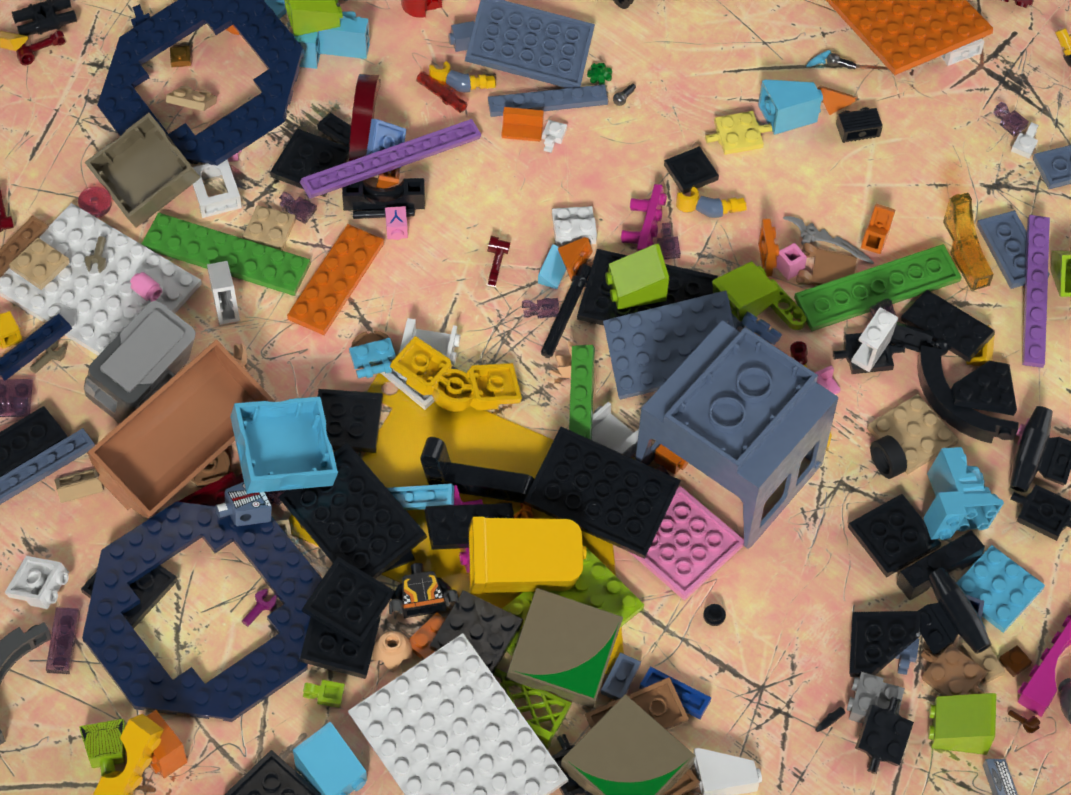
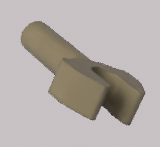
(97, 256)
(50, 354)

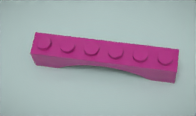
(1042, 686)

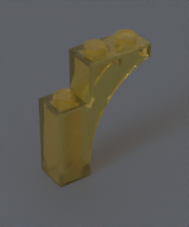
(966, 247)

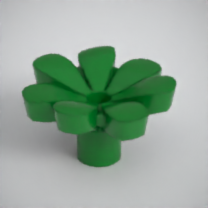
(599, 73)

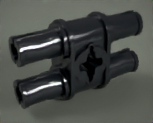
(43, 17)

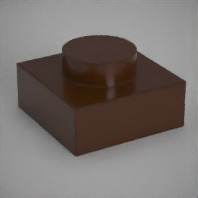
(1015, 661)

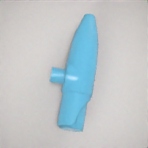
(819, 59)

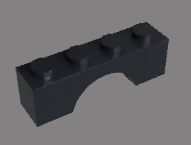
(365, 197)
(958, 553)

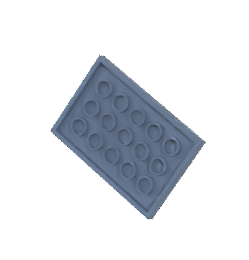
(530, 43)
(656, 341)

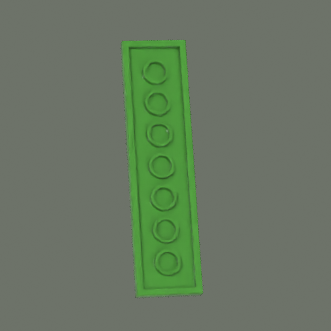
(245, 258)
(893, 280)

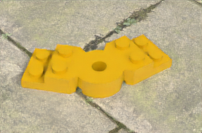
(452, 389)

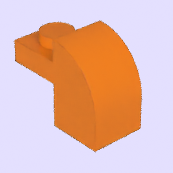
(878, 229)

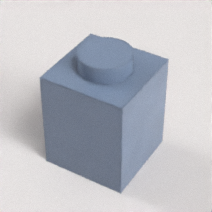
(461, 35)

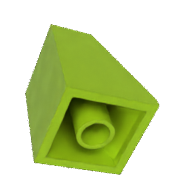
(312, 15)
(1061, 271)
(638, 278)
(747, 290)
(963, 723)

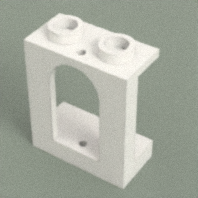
(219, 203)

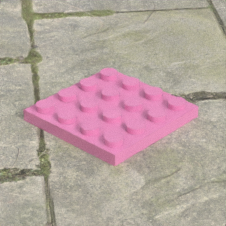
(689, 545)

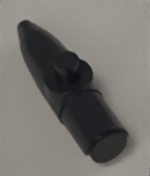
(830, 719)

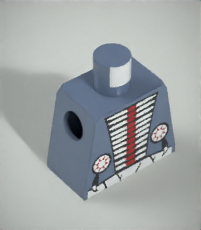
(244, 507)

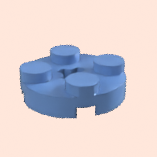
(761, 328)

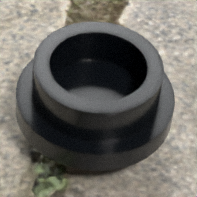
(714, 615)

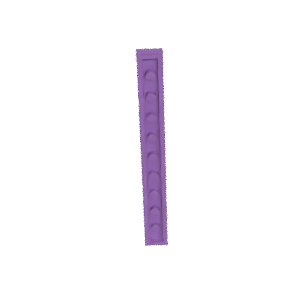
(390, 158)

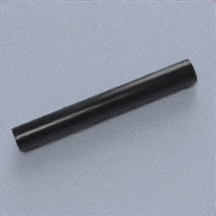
(377, 213)

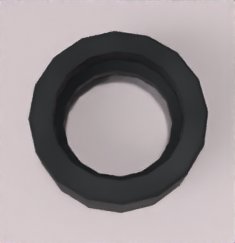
(888, 456)

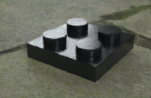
(691, 170)

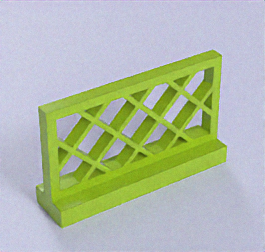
(548, 699)

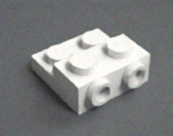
(573, 224)
(38, 581)

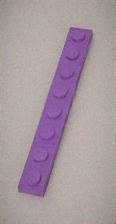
(1036, 291)

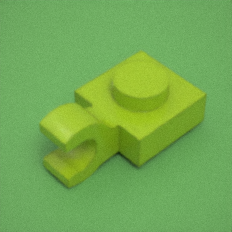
(328, 694)

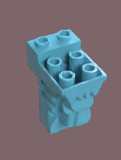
(347, 40)
(960, 497)

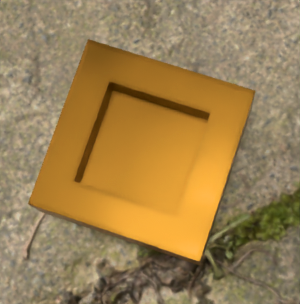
(180, 56)

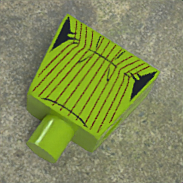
(104, 744)

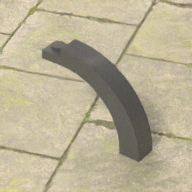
(18, 644)

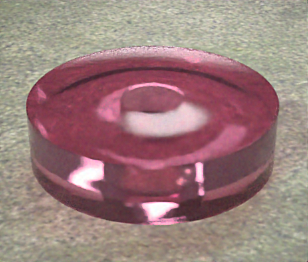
(94, 194)

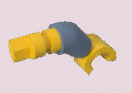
(460, 81)
(708, 206)

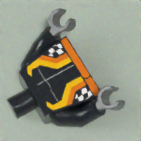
(421, 594)

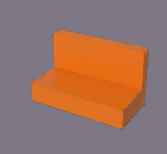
(522, 124)

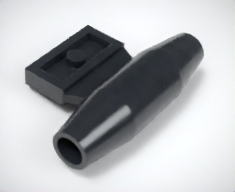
(1040, 453)
(951, 616)

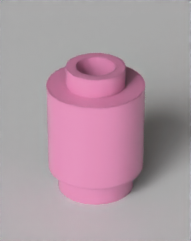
(145, 286)

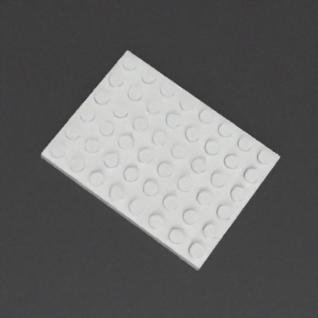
(96, 302)
(455, 731)

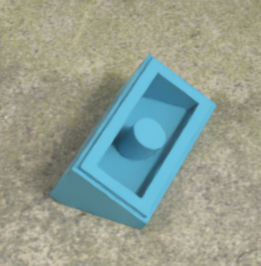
(552, 269)

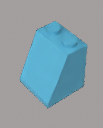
(789, 104)
(329, 763)

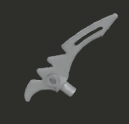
(811, 234)

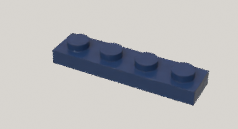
(33, 346)

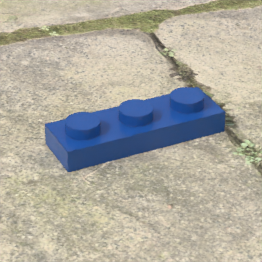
(693, 701)

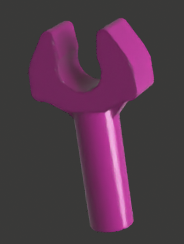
(260, 606)

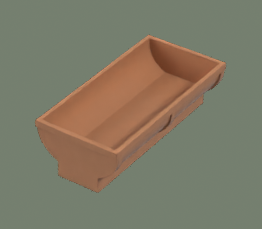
(175, 431)

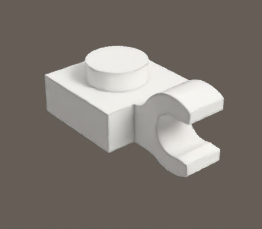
(553, 133)
(1026, 142)

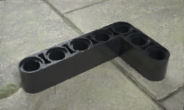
(472, 479)

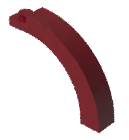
(363, 111)

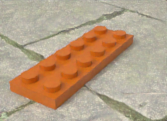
(335, 279)

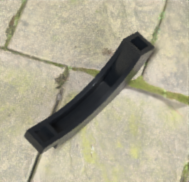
(961, 418)

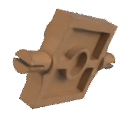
(953, 673)

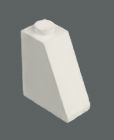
(223, 292)
(725, 773)

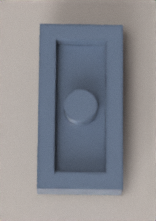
(620, 677)

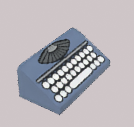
(999, 777)

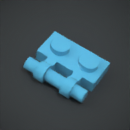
(371, 354)

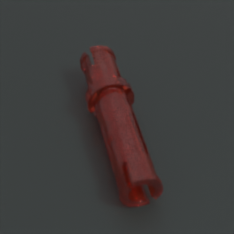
(448, 96)

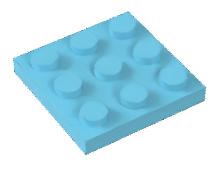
(1002, 586)

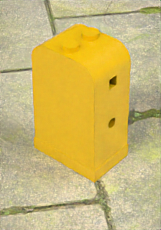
(524, 554)

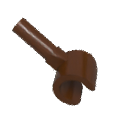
(1029, 725)

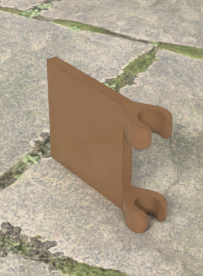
(827, 266)

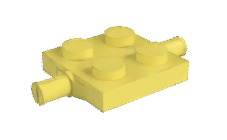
(738, 132)

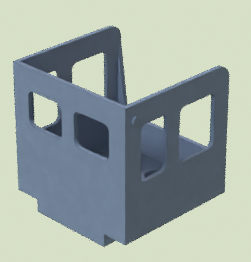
(742, 420)

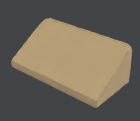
(78, 485)

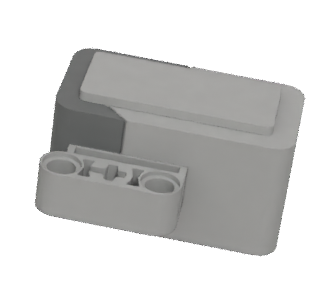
(139, 361)

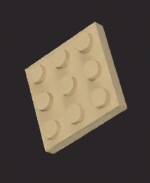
(916, 430)

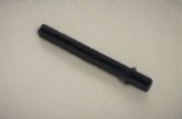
(578, 283)

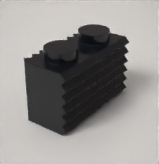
(859, 124)

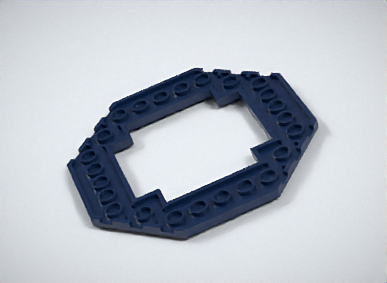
(238, 129)
(134, 665)

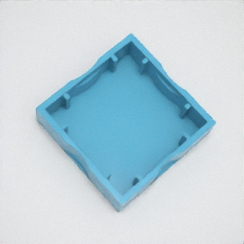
(283, 445)

